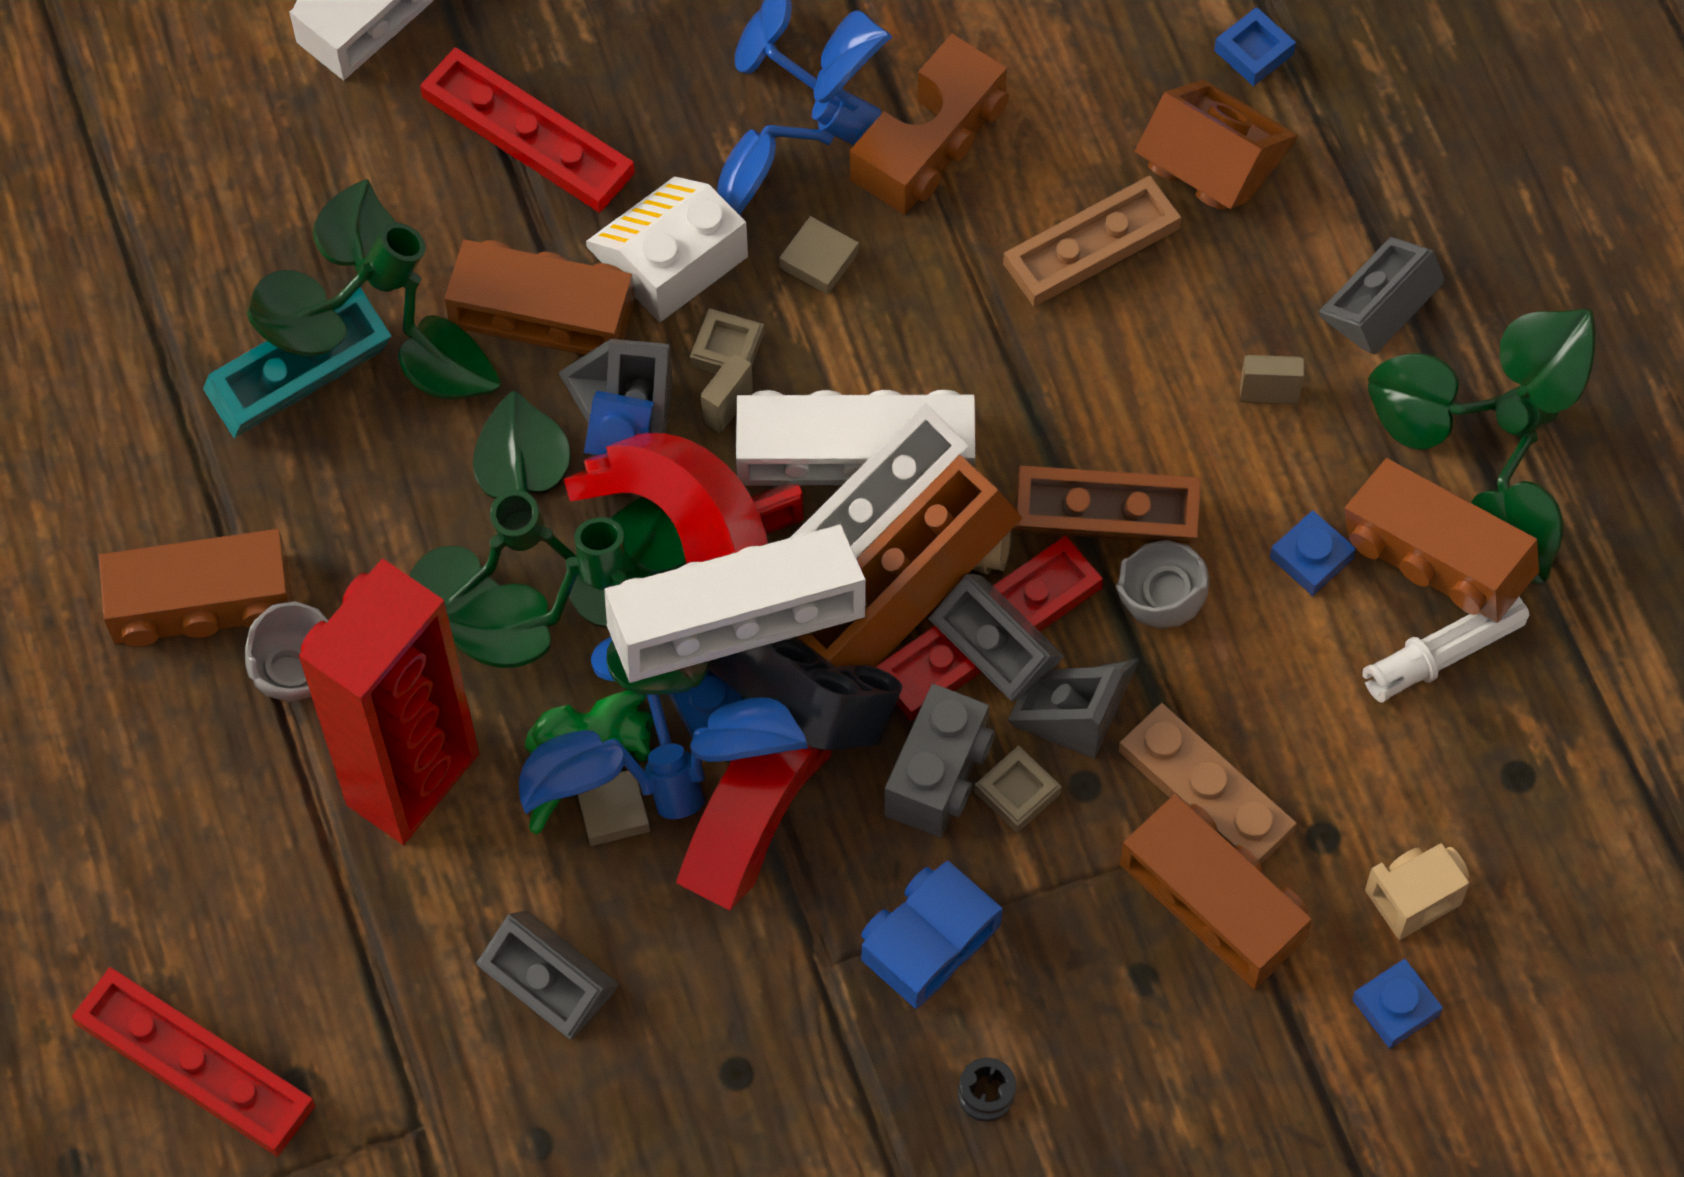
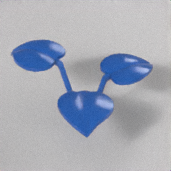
(835, 109)
(673, 776)

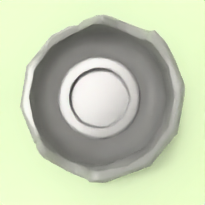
(1163, 584)
(274, 650)

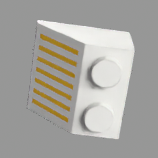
(674, 244)

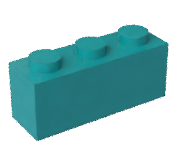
(274, 379)

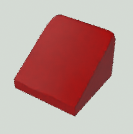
(779, 506)

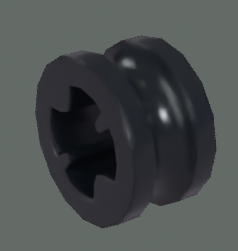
(978, 1108)

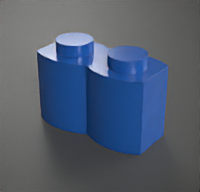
(930, 932)

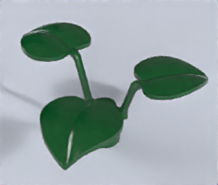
(358, 231)
(1552, 363)
(513, 455)
(511, 620)

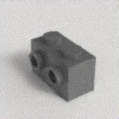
(937, 760)

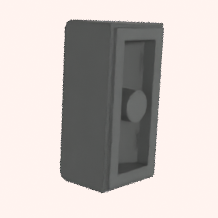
(1384, 294)
(995, 636)
(546, 973)

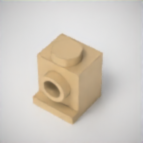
(1418, 888)

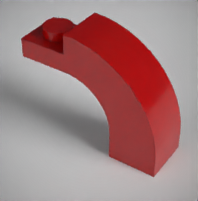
(685, 481)
(742, 821)

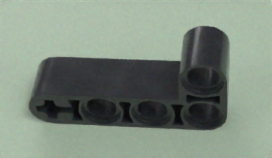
(829, 703)

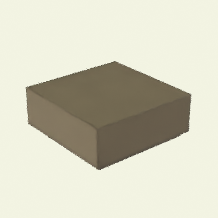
(819, 255)
(723, 336)
(1271, 379)
(720, 395)
(1017, 789)
(614, 810)

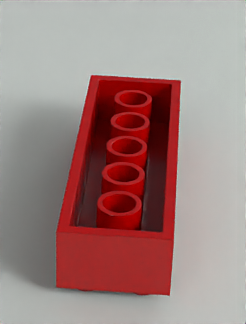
(390, 699)

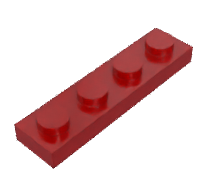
(527, 129)
(1038, 589)
(193, 1061)

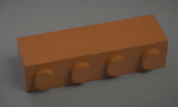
(919, 563)

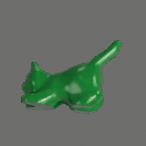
(610, 718)

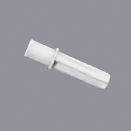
(1427, 656)

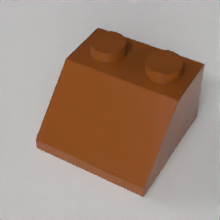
(1213, 144)

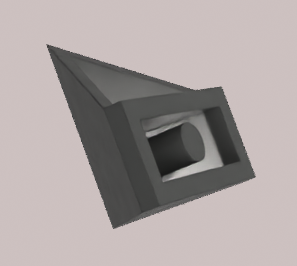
(624, 369)
(1074, 705)

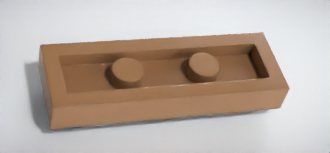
(1091, 241)
(1190, 768)

